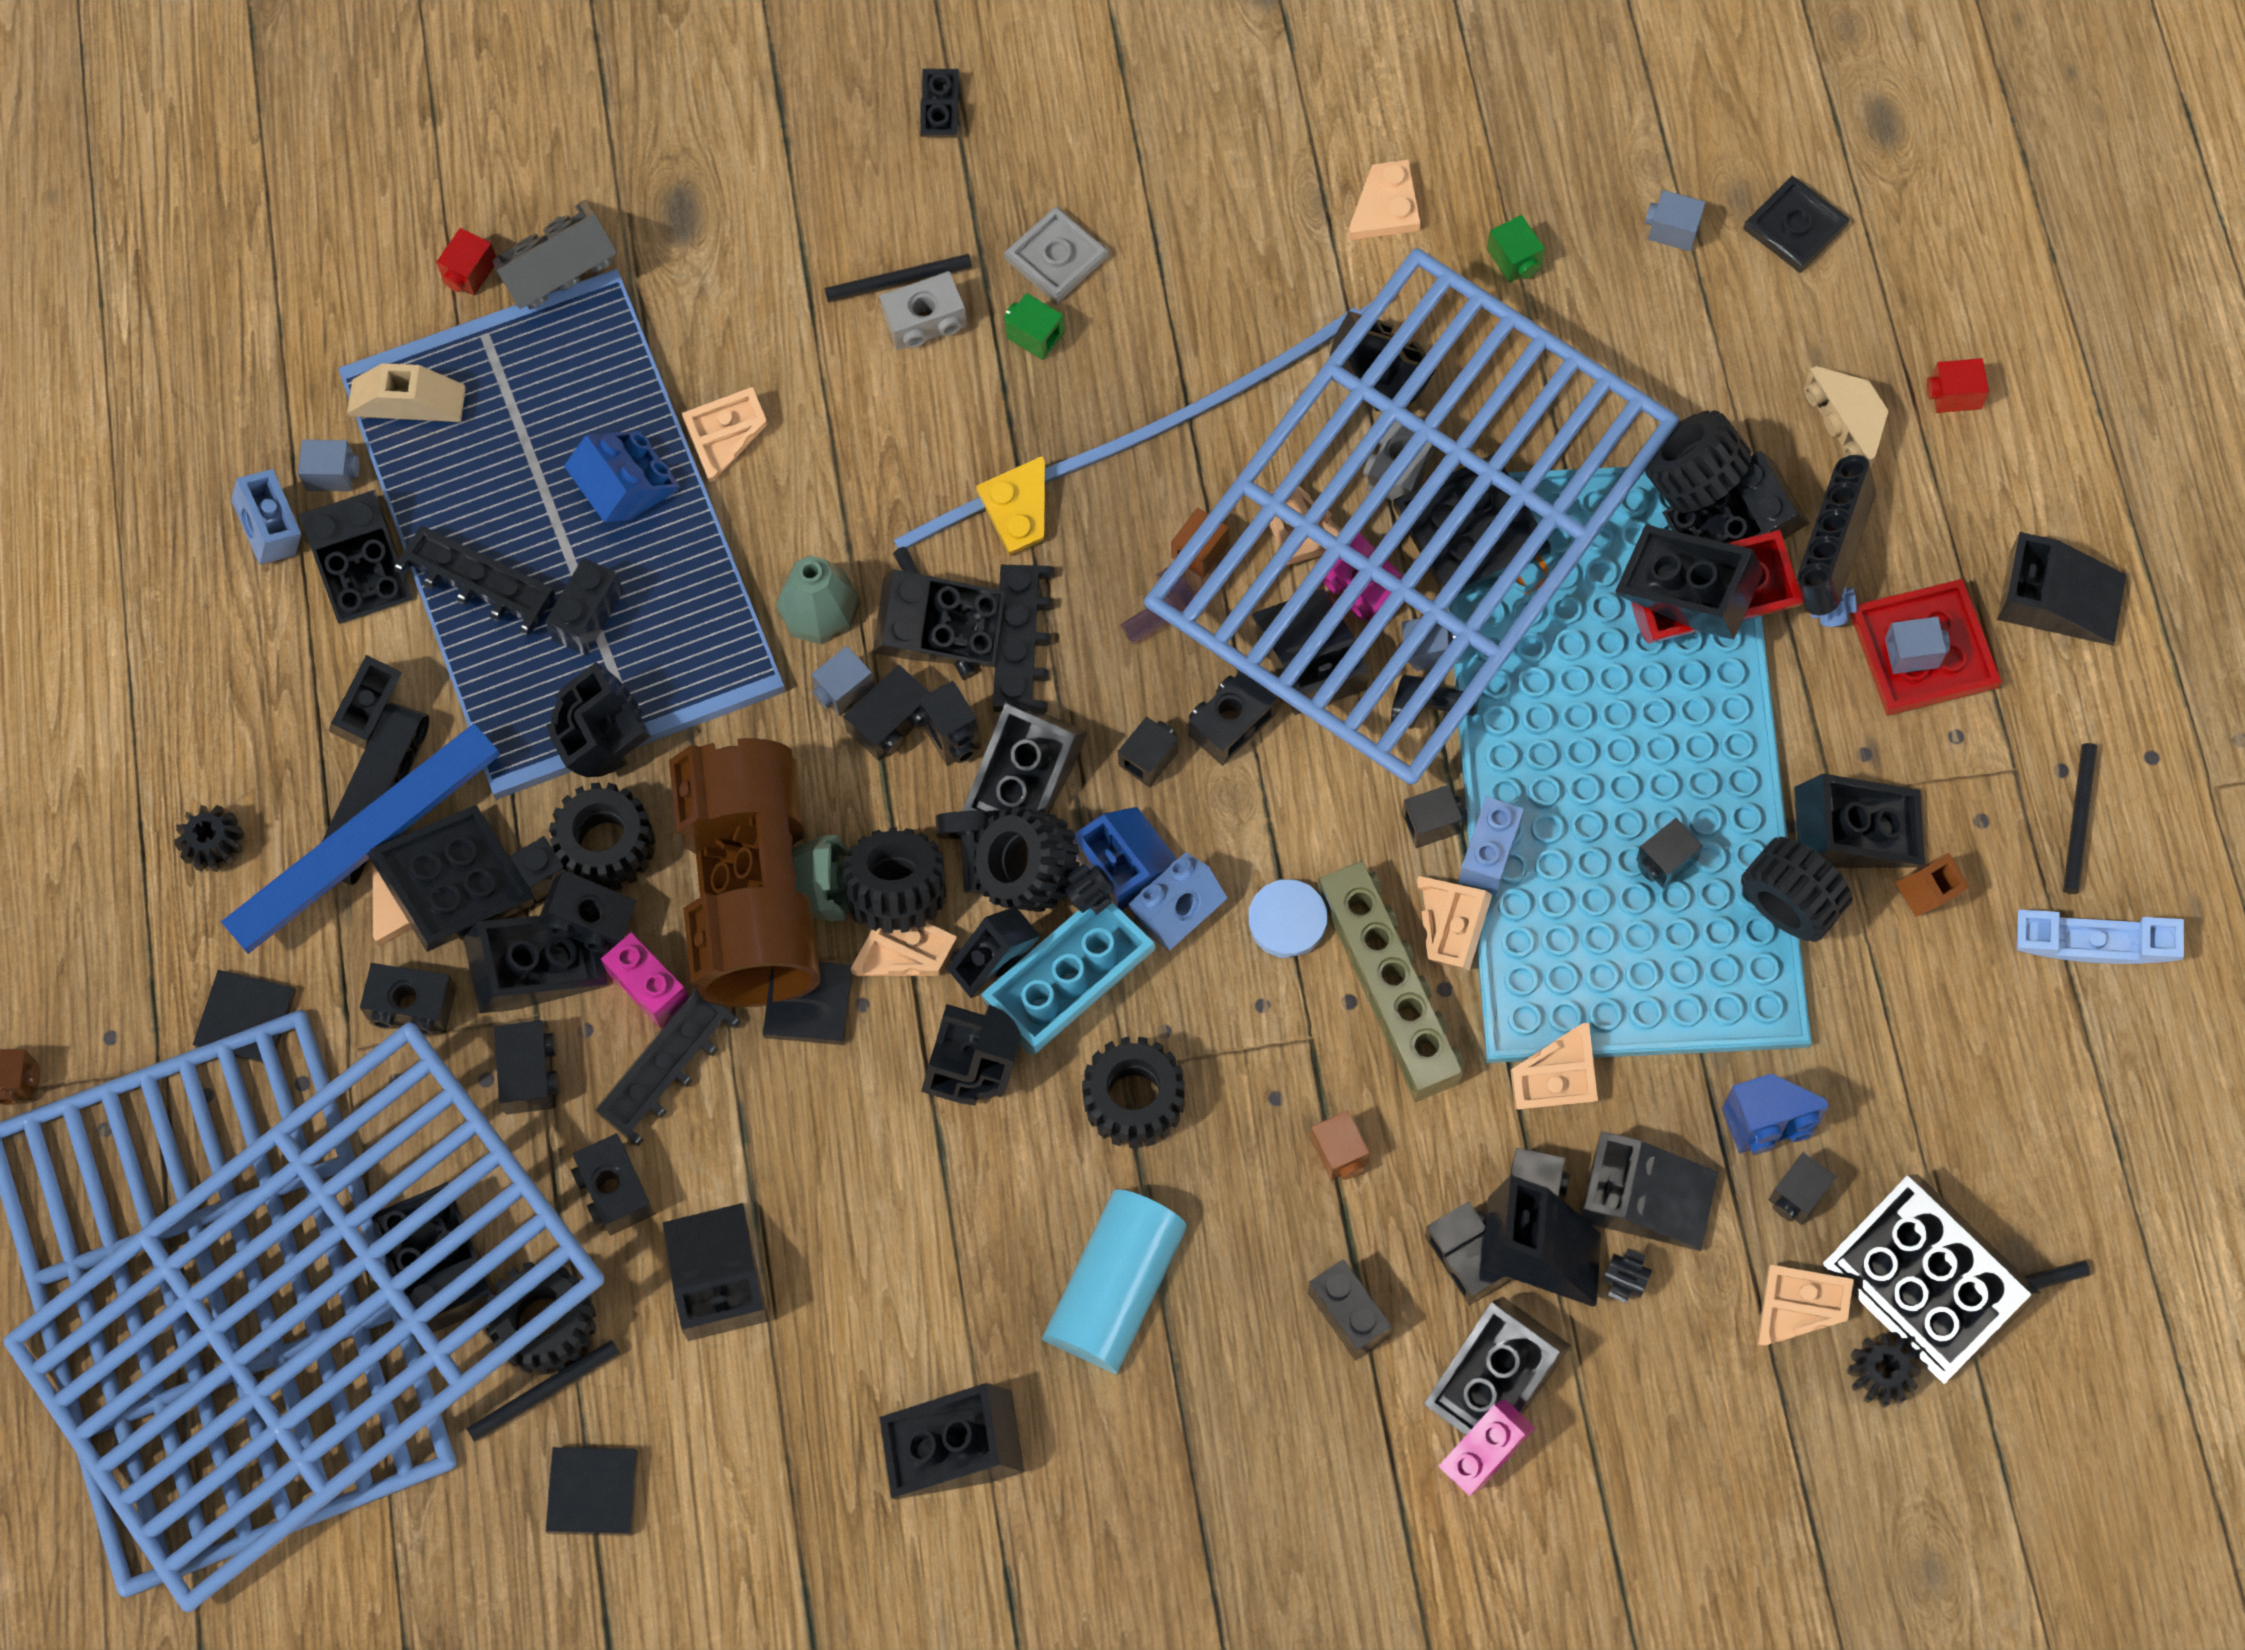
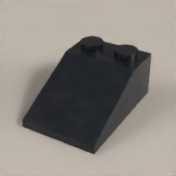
(1691, 580)
(1025, 761)
(1860, 822)
(524, 965)
(1500, 1360)
(952, 1442)

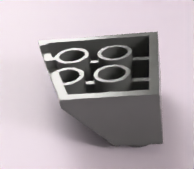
(556, 258)

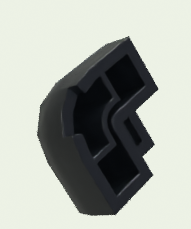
(1371, 347)
(596, 723)
(972, 1055)

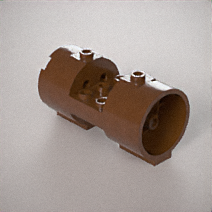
(740, 820)

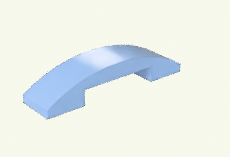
(2100, 940)

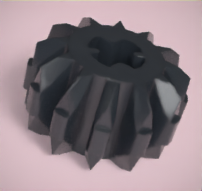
(214, 850)
(1885, 1388)

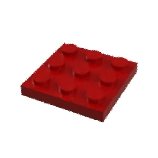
(1964, 669)

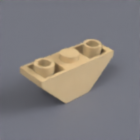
(406, 393)
(1849, 410)

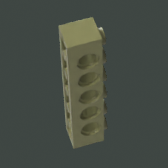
(1422, 1074)

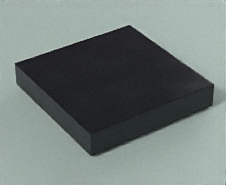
(1796, 224)
(240, 1004)
(815, 1016)
(592, 1491)

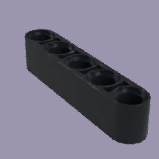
(1836, 535)
(382, 765)

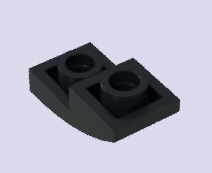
(939, 103)

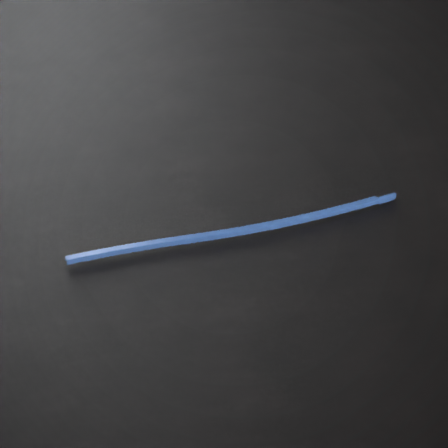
(1144, 433)

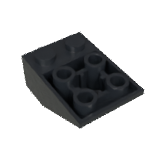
(1751, 508)
(355, 556)
(2061, 590)
(938, 620)
(1327, 656)
(1648, 1192)
(1541, 1241)
(444, 1271)
(714, 1272)

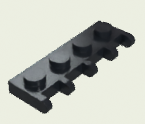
(477, 577)
(1018, 636)
(662, 1063)

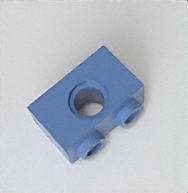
(266, 516)
(1491, 845)
(1177, 901)

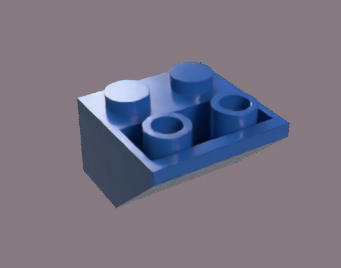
(620, 474)
(1126, 850)
(1771, 1111)

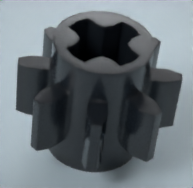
(1090, 888)
(1627, 1275)

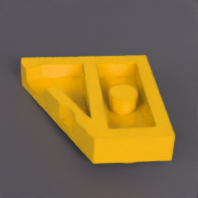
(1017, 505)

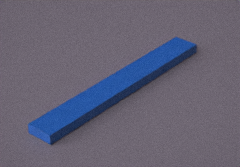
(352, 842)

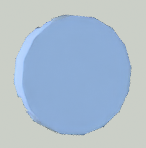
(1287, 918)

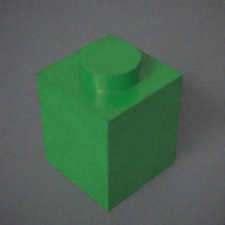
(1516, 249)
(1033, 325)

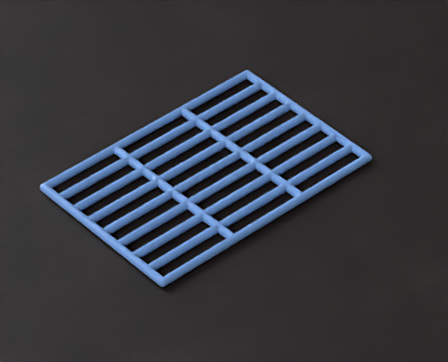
(1371, 567)
(277, 1354)
(234, 1362)

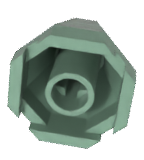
(817, 600)
(821, 876)

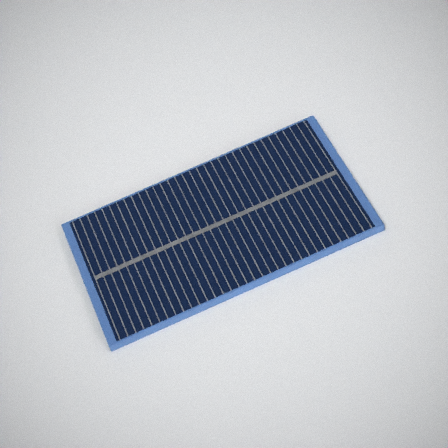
(500, 487)

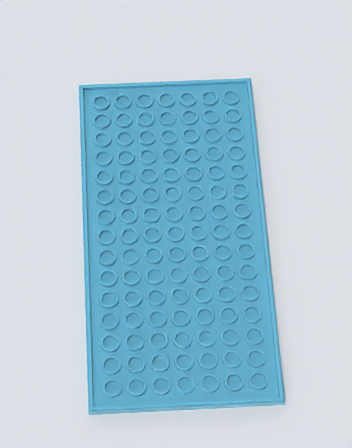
(1602, 754)

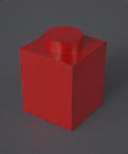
(466, 262)
(1958, 385)

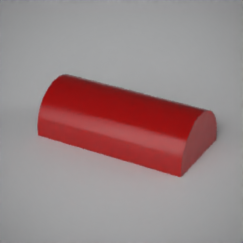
(1774, 592)

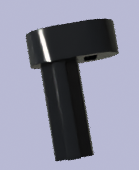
(1442, 698)
(964, 826)

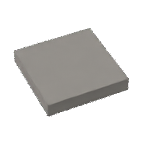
(1056, 254)

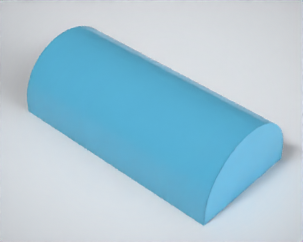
(1068, 973)
(1115, 1280)

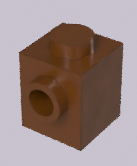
(17, 1076)

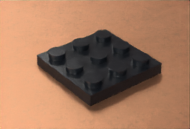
(1470, 529)
(451, 877)

